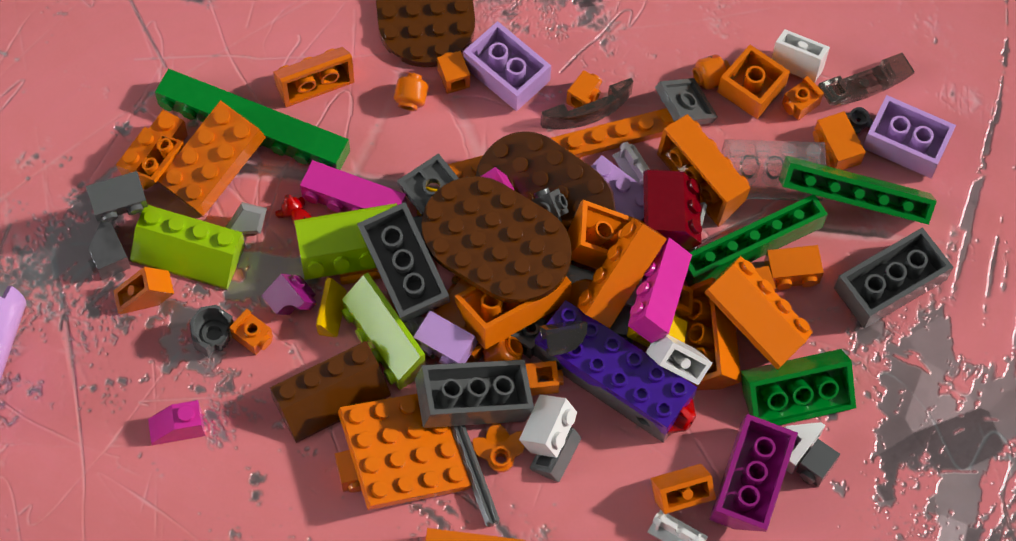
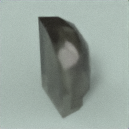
(563, 336)

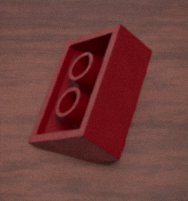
(673, 206)

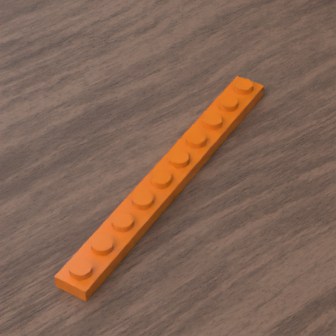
(596, 138)

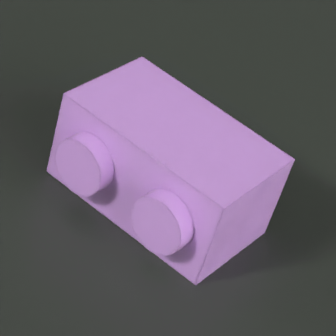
(445, 340)

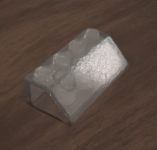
(762, 162)

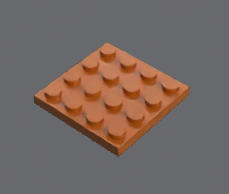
(399, 457)

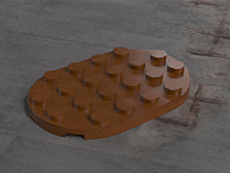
(425, 28)
(541, 163)
(496, 239)

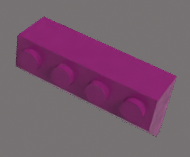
(753, 475)

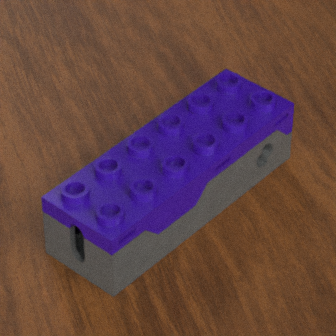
(623, 377)

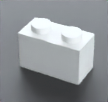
(800, 55)
(679, 358)
(548, 426)

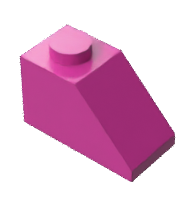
(177, 423)

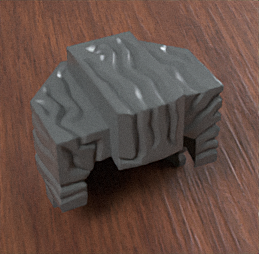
(210, 329)

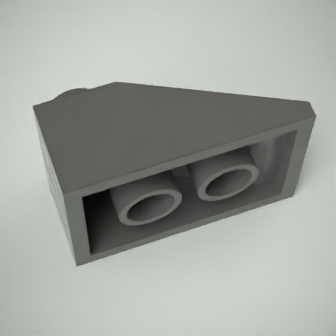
(117, 197)

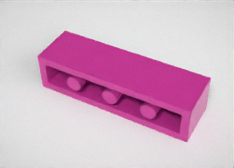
(345, 191)
(660, 292)

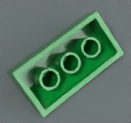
(800, 388)

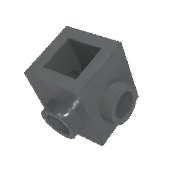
(552, 201)

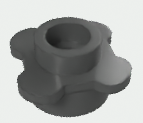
(864, 117)

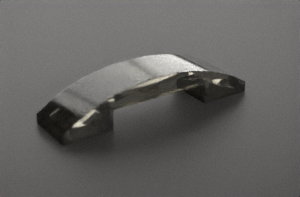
(867, 83)
(561, 118)

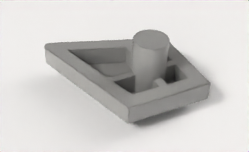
(248, 219)

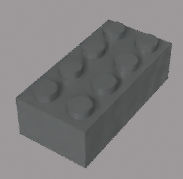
(404, 262)
(893, 277)
(473, 393)

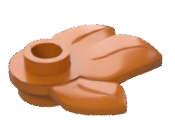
(499, 444)

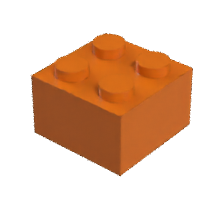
(753, 81)

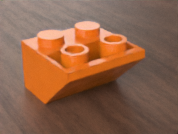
(149, 156)

